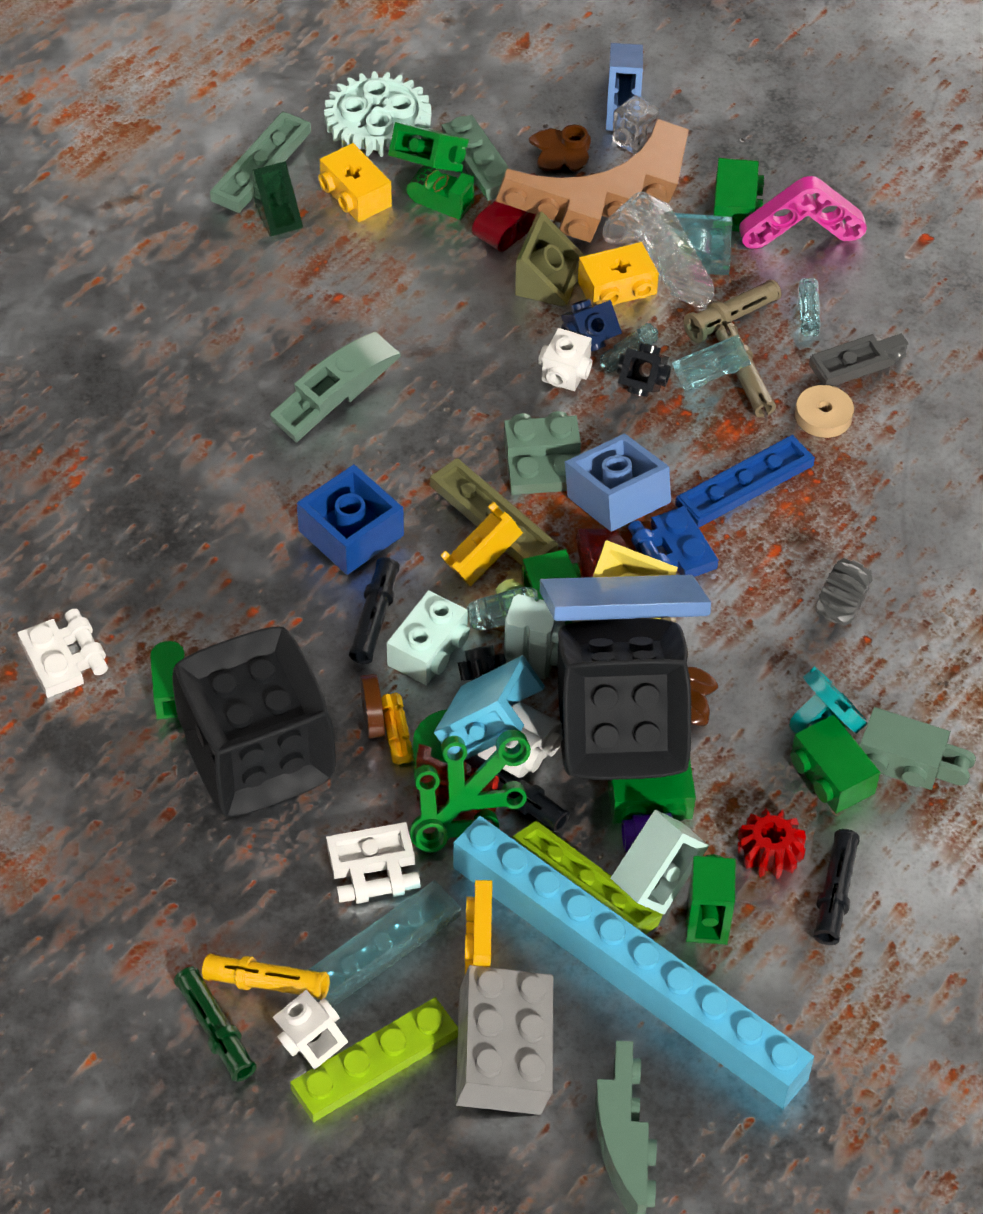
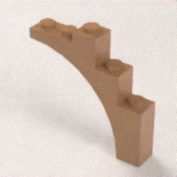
(583, 200)

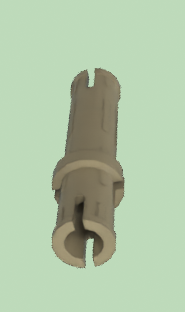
(750, 377)

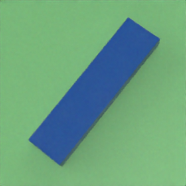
(745, 480)

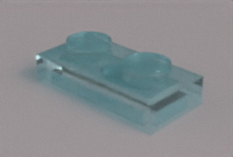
(711, 363)

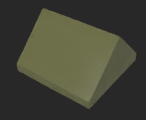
(547, 264)

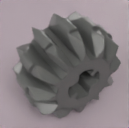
(844, 591)

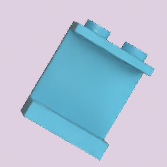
(484, 707)

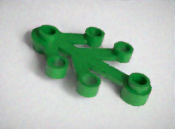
(468, 794)

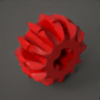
(771, 843)

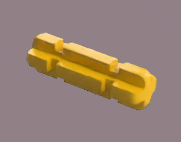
(397, 728)

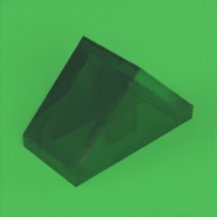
(276, 199)

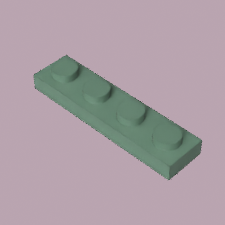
(271, 147)
(481, 156)

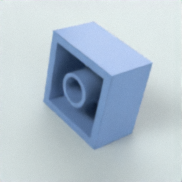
(618, 482)

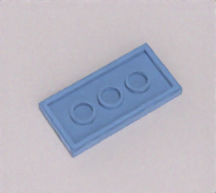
(624, 597)

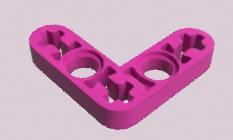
(764, 227)

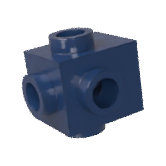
(592, 320)

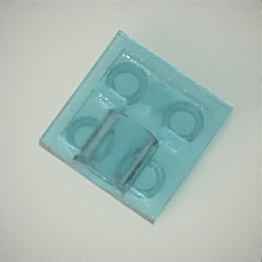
(710, 239)

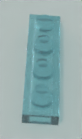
(387, 941)

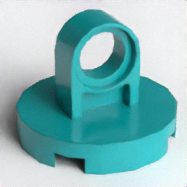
(825, 703)

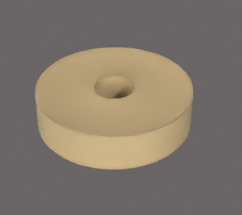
(822, 398)

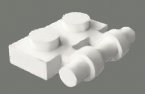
(51, 658)
(368, 852)

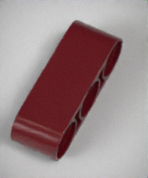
(502, 225)

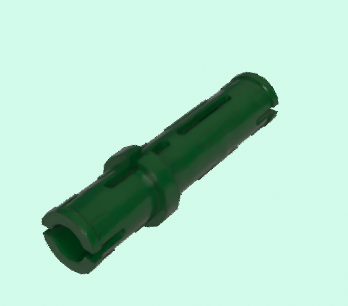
(223, 1037)

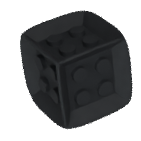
(624, 699)
(254, 720)

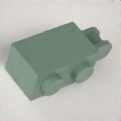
(914, 751)

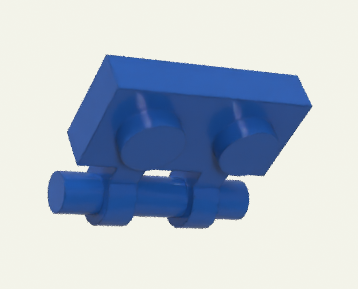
(680, 539)

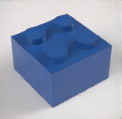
(350, 519)

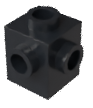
(631, 373)

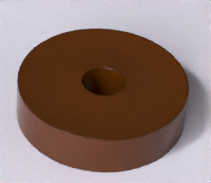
(372, 706)

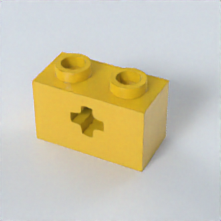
(355, 182)
(618, 274)

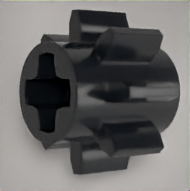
(479, 662)

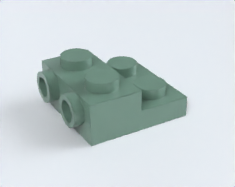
(538, 451)

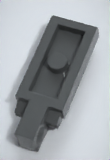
(857, 358)

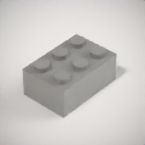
(505, 1040)

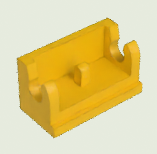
(483, 545)

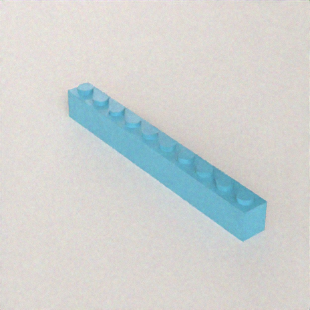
(634, 963)

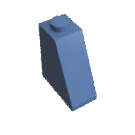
(624, 77)

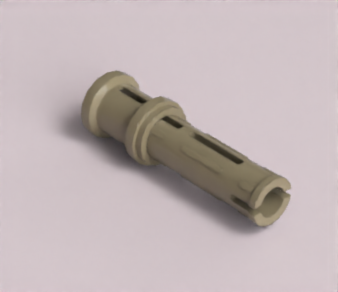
(722, 313)

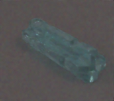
(809, 307)
(610, 358)

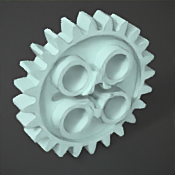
(369, 108)

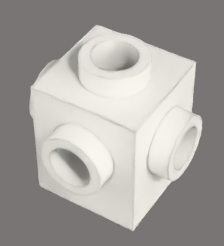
(566, 359)
(310, 1029)

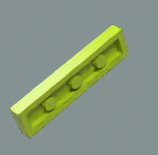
(586, 875)
(374, 1059)

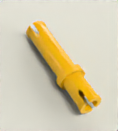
(250, 973)

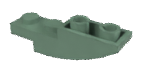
(331, 381)
(622, 1137)

